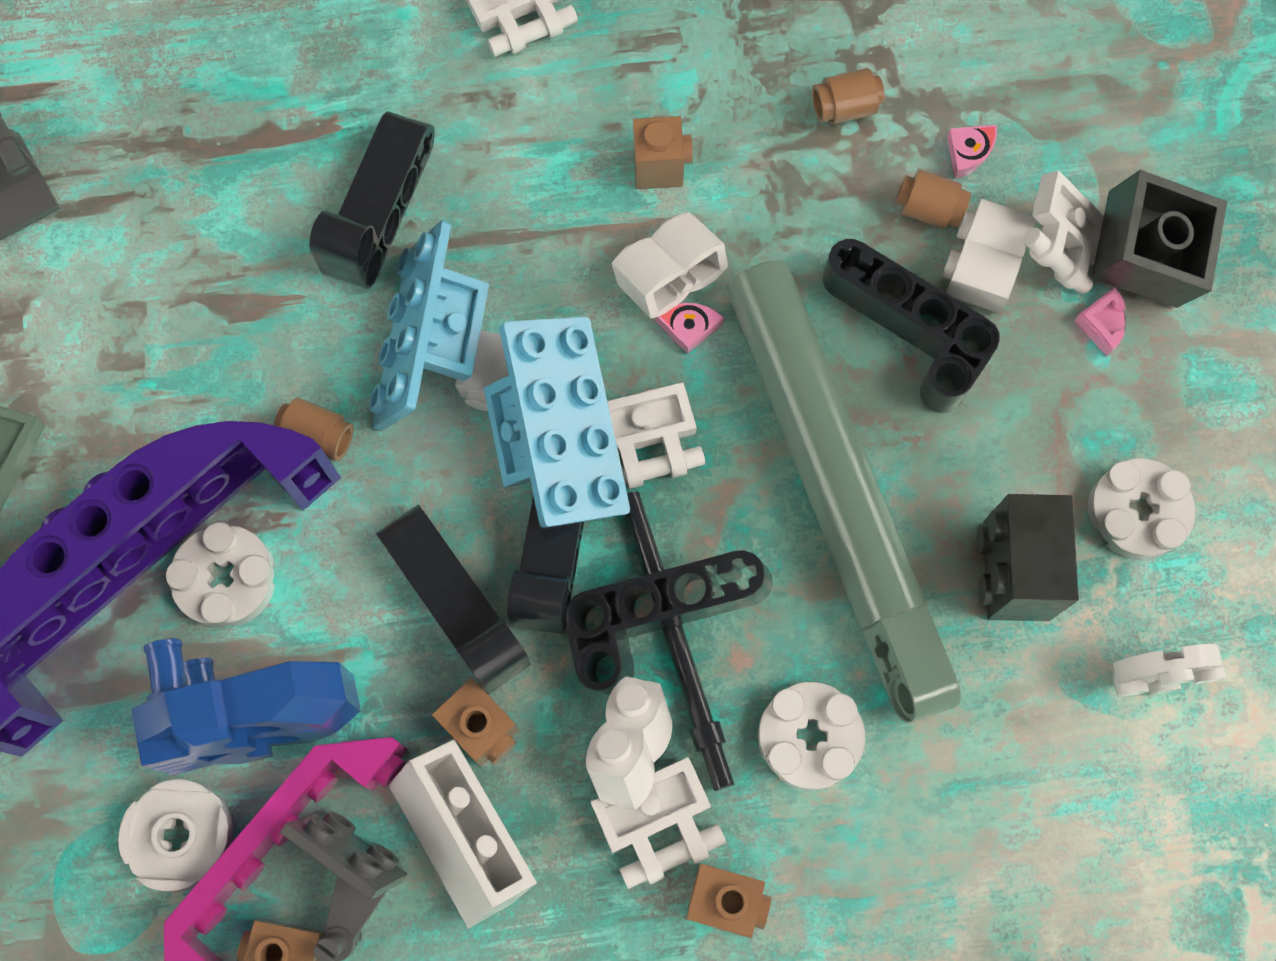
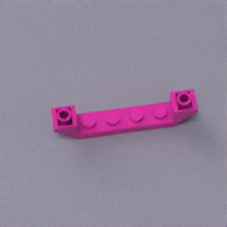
(367, 761)

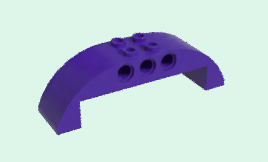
(118, 533)

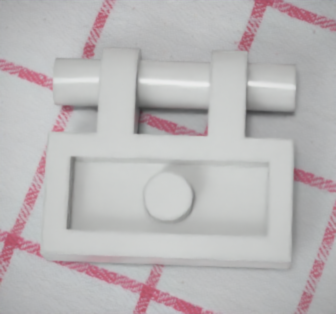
(513, 38)
(1067, 222)
(653, 419)
(671, 802)

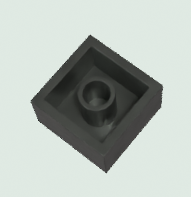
(1159, 239)
(1028, 558)

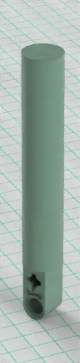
(844, 493)

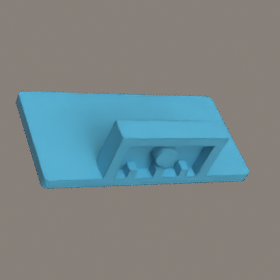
(432, 329)
(556, 422)

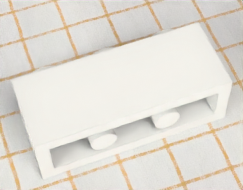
(461, 833)

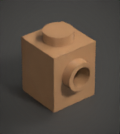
(660, 152)
(477, 724)
(728, 901)
(278, 942)

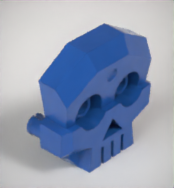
(235, 720)

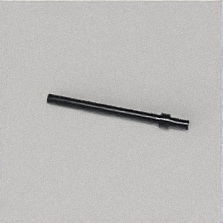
(707, 734)

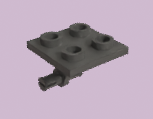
(23, 189)
(362, 877)

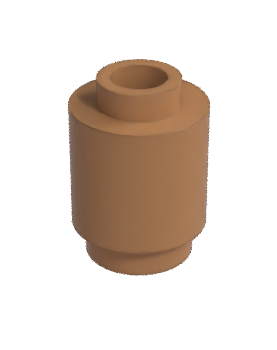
(848, 96)
(933, 199)
(320, 424)

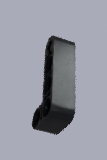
(359, 237)
(904, 320)
(545, 576)
(454, 599)
(668, 611)

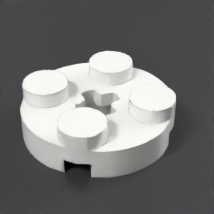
(1164, 491)
(192, 576)
(1167, 671)
(834, 715)
(144, 826)

